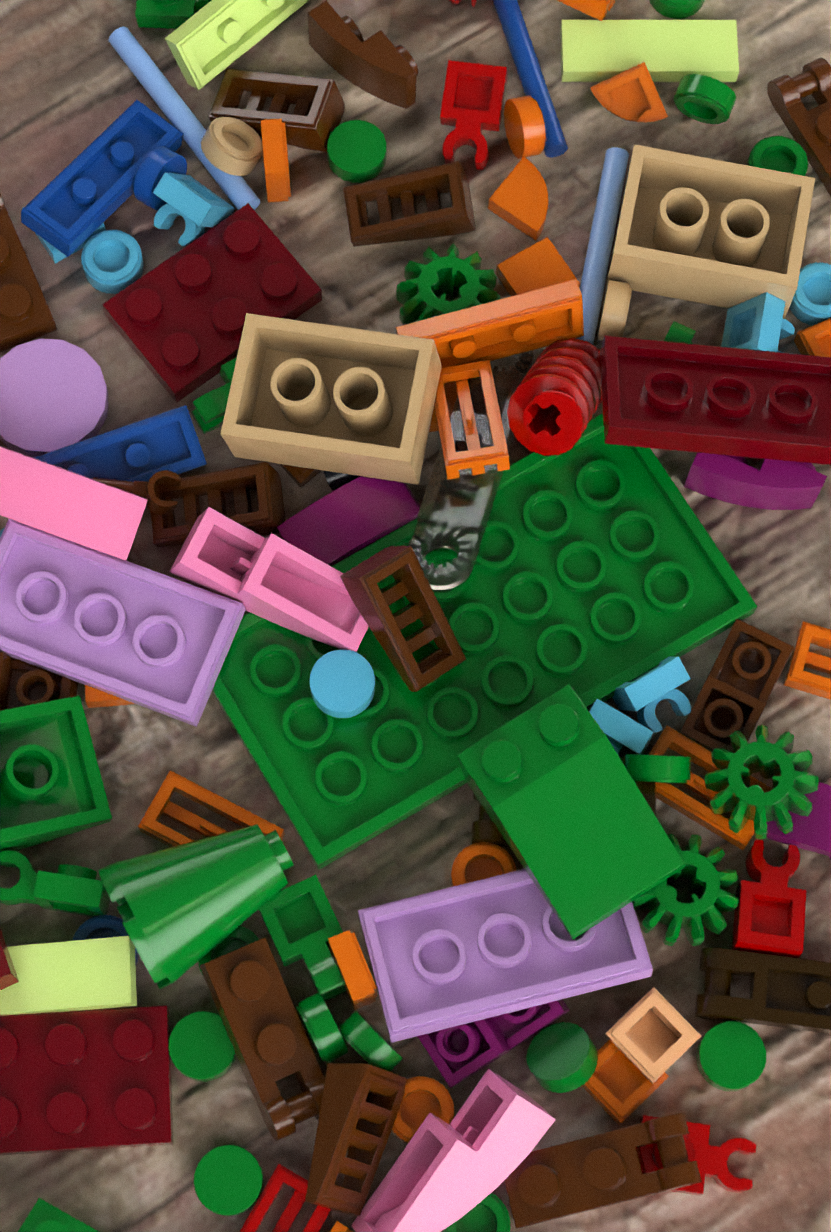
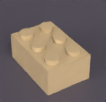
(710, 229)
(332, 398)

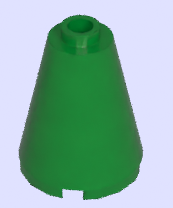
(194, 895)

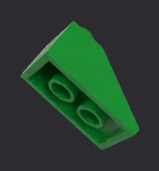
(48, 774)
(570, 811)

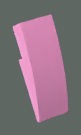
(68, 504)
(270, 580)
(457, 1163)

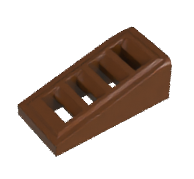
(316, 102)
(413, 226)
(214, 485)
(423, 605)
(358, 1113)

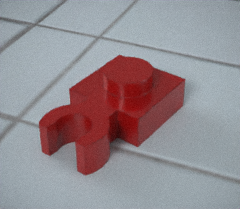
(472, 104)
(768, 911)
(710, 1159)

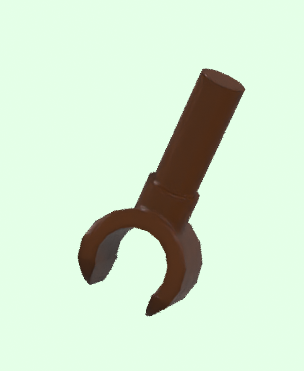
(146, 489)

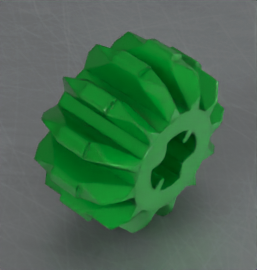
(442, 277)
(771, 762)
(699, 910)

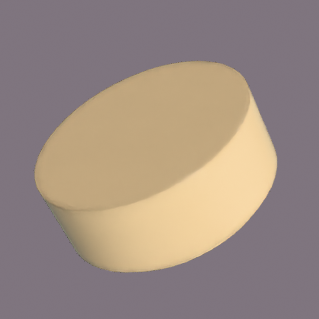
(232, 146)
(615, 309)

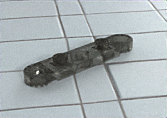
(458, 509)

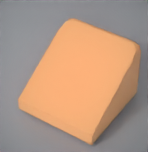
(653, 1035)

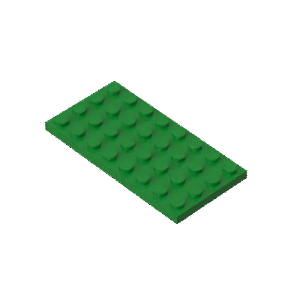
(576, 582)

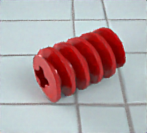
(557, 397)

